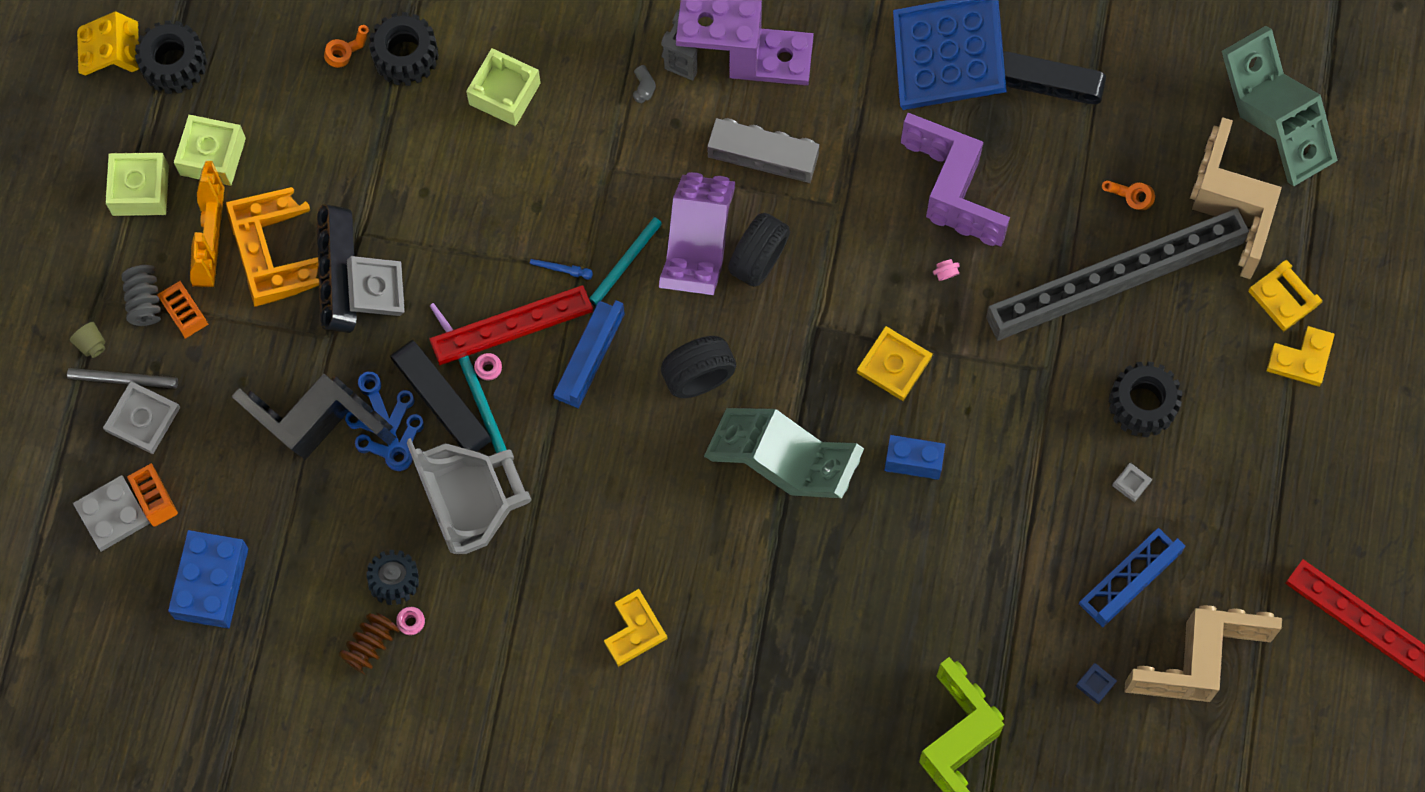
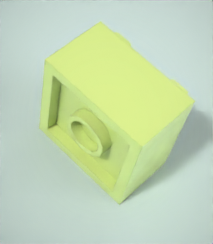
(503, 87)
(209, 141)
(137, 184)

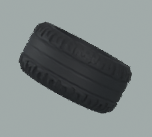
(759, 249)
(698, 366)

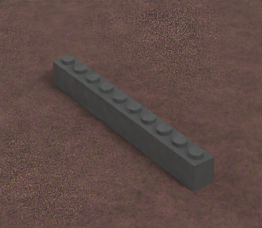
(1117, 274)

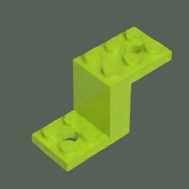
(966, 737)

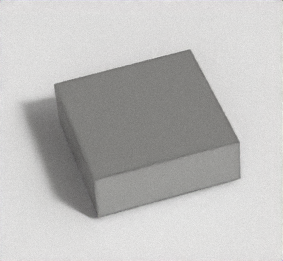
(1132, 482)

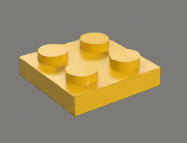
(894, 363)

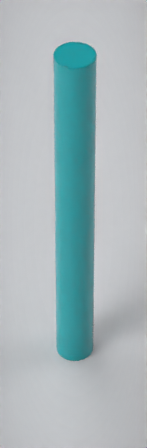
(625, 261)
(482, 404)

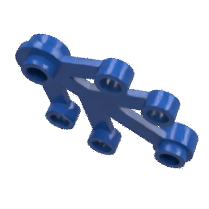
(395, 419)

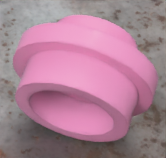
(946, 270)
(485, 359)
(406, 613)

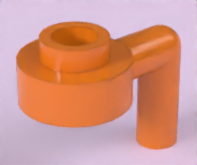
(345, 49)
(1132, 194)

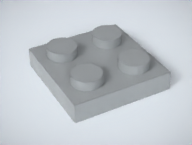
(375, 286)
(141, 417)
(111, 513)

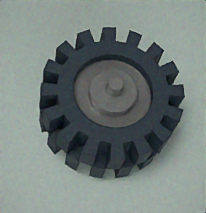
(392, 577)

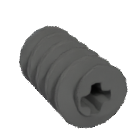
(140, 296)

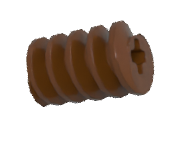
(368, 641)

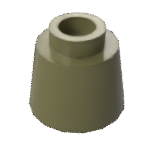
(88, 340)

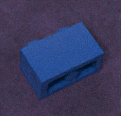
(914, 457)

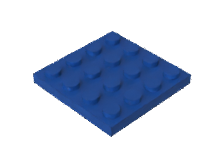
(948, 52)

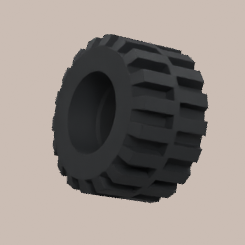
(399, 30)
(167, 38)
(1148, 378)

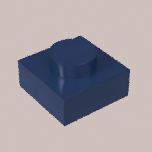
(1096, 683)

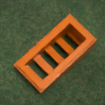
(192, 325)
(161, 509)

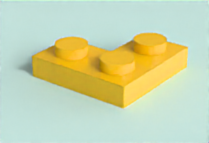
(1304, 364)
(642, 629)

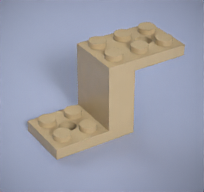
(1223, 191)
(1203, 654)

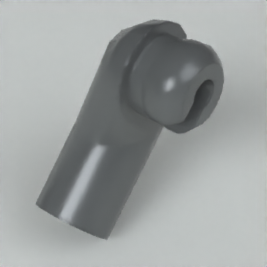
(646, 86)

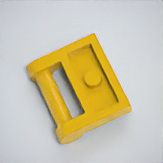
(1278, 300)

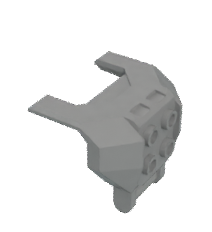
(467, 493)

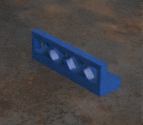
(589, 353)
(1138, 584)

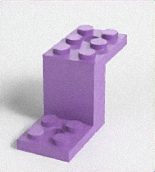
(752, 49)
(961, 161)
(697, 234)

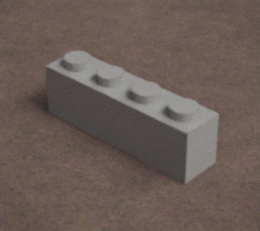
(763, 150)

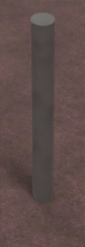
(122, 378)

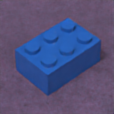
(208, 579)

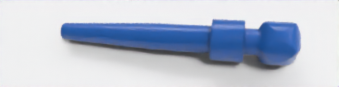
(575, 271)

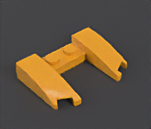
(246, 221)
(205, 245)

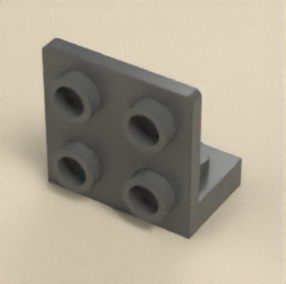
(678, 59)

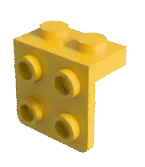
(107, 43)

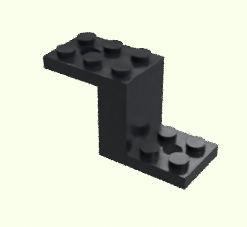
(315, 415)

